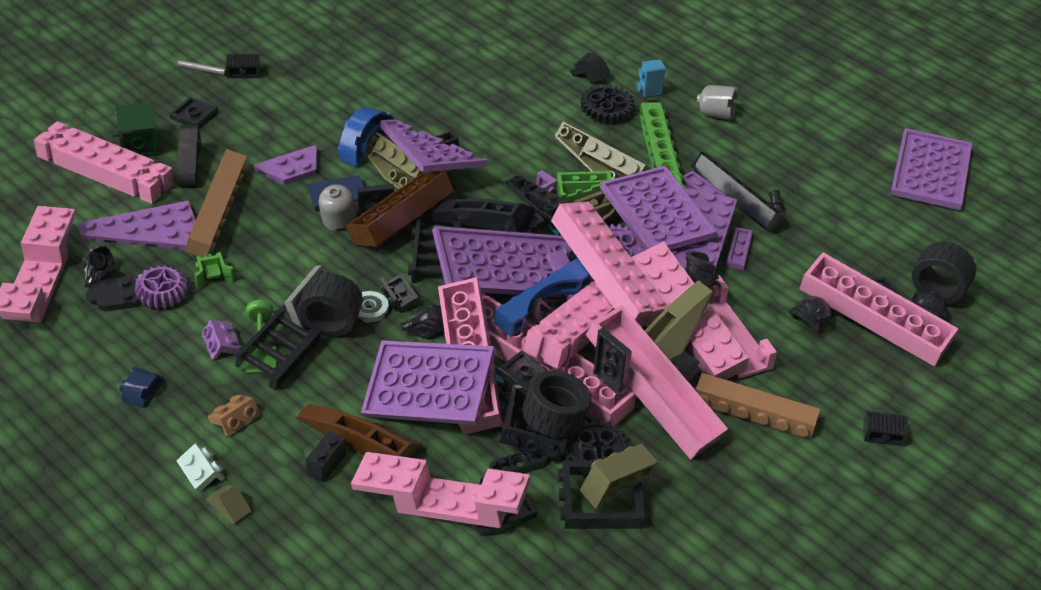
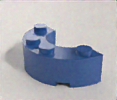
(358, 133)

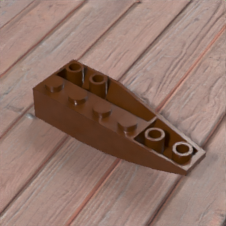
(360, 433)

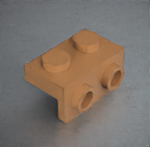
(235, 414)

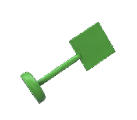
(260, 311)

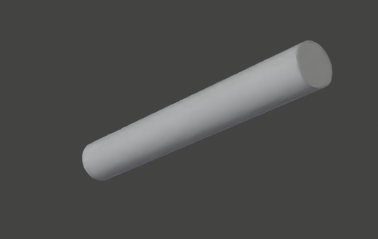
(201, 67)

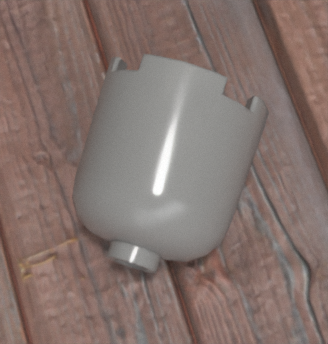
(718, 101)
(337, 207)

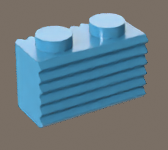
(651, 78)

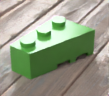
(580, 184)

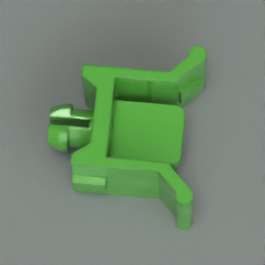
(211, 267)

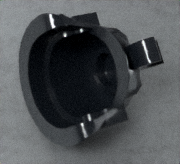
(701, 269)
(931, 302)
(814, 312)

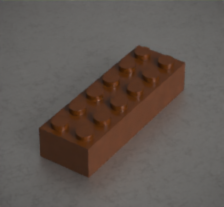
(399, 209)

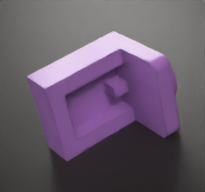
(546, 181)

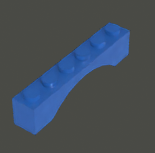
(568, 279)

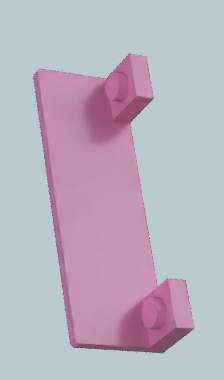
(760, 356)

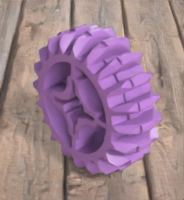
(161, 287)

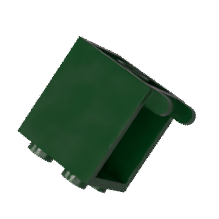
(136, 128)

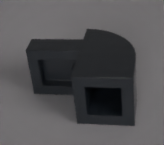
(593, 66)

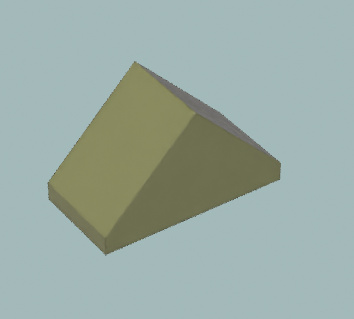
(230, 503)

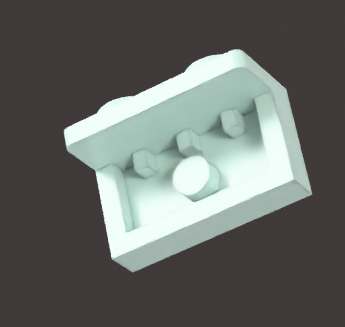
(200, 467)

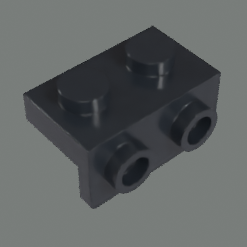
(400, 292)

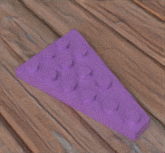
(429, 151)
(161, 226)

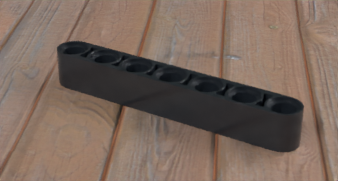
(735, 188)

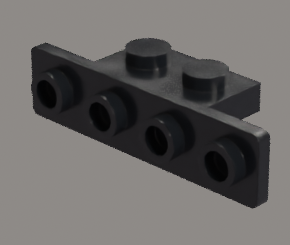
(371, 195)

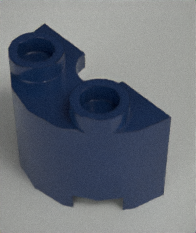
(139, 386)

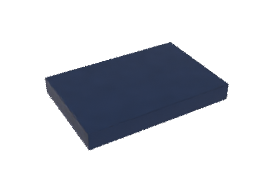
(317, 187)

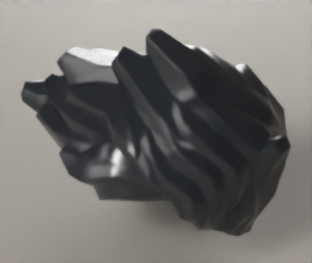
(97, 265)
(425, 322)

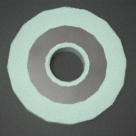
(379, 309)

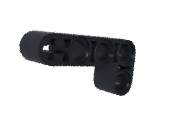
(188, 155)

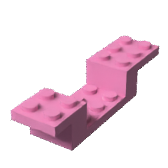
(43, 264)
(439, 498)

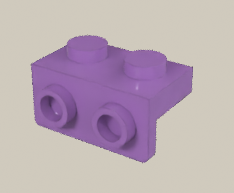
(220, 338)

